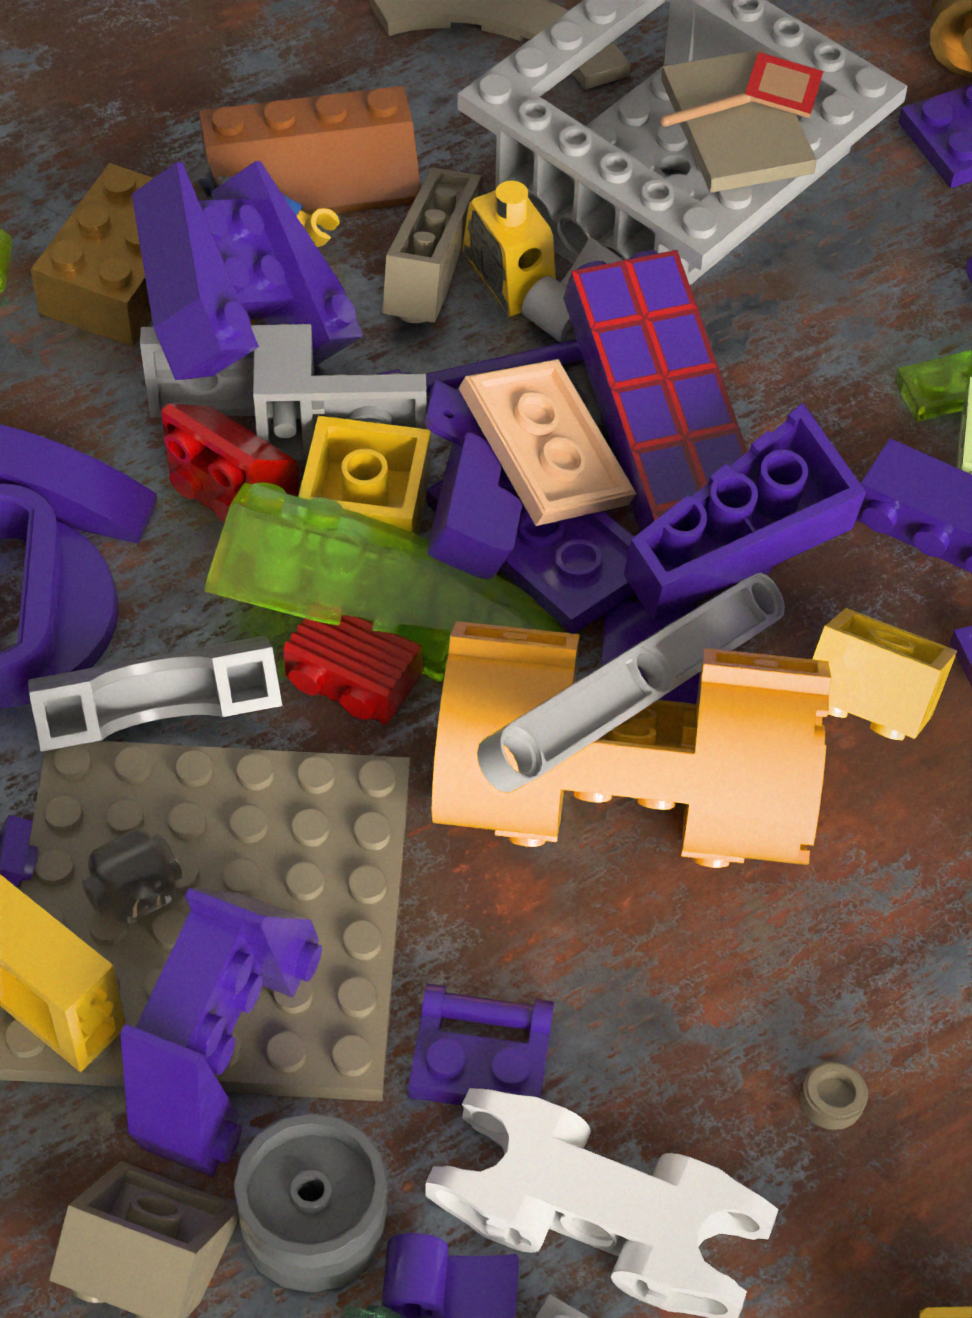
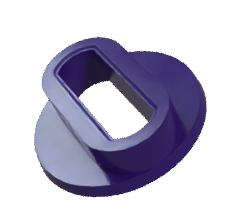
(65, 598)

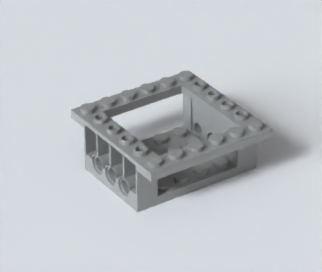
(610, 174)

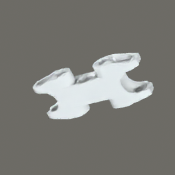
(639, 1217)

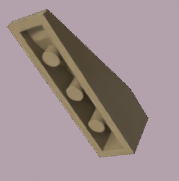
(428, 246)

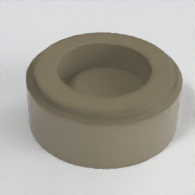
(833, 1095)

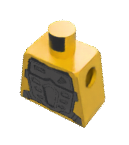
(506, 232)

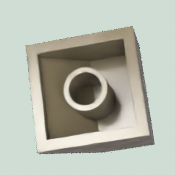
(143, 1243)

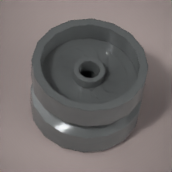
(312, 1202)

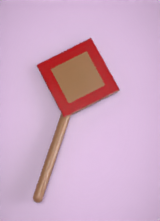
(771, 83)

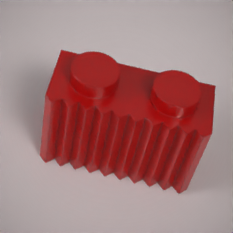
(354, 665)

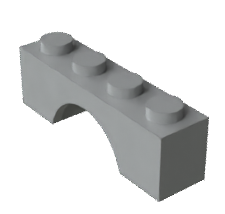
(198, 681)

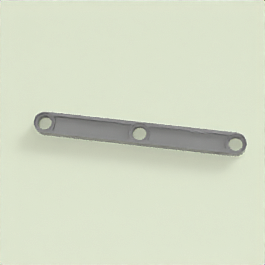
(618, 690)

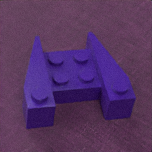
(229, 263)
(185, 1031)

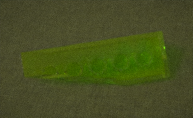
(337, 562)

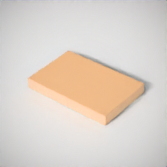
(547, 441)

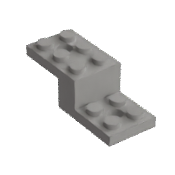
(281, 389)

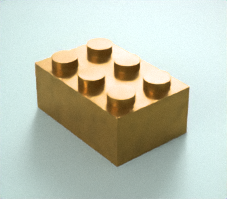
(95, 263)

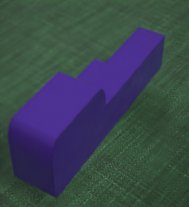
(473, 516)

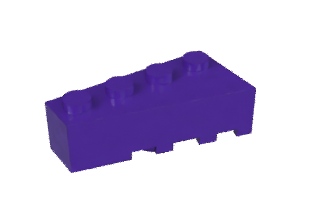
(747, 518)

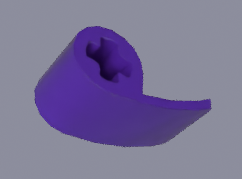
(432, 1284)

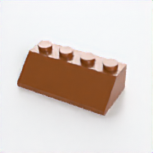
(322, 149)

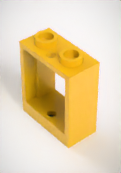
(55, 981)

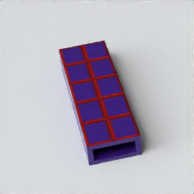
(653, 377)

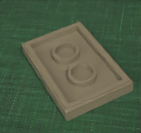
(742, 142)

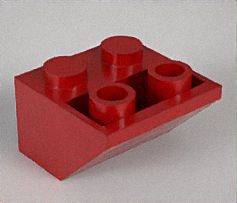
(216, 456)

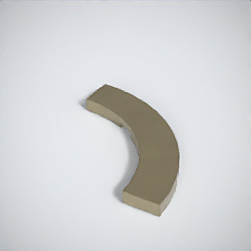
(501, 17)

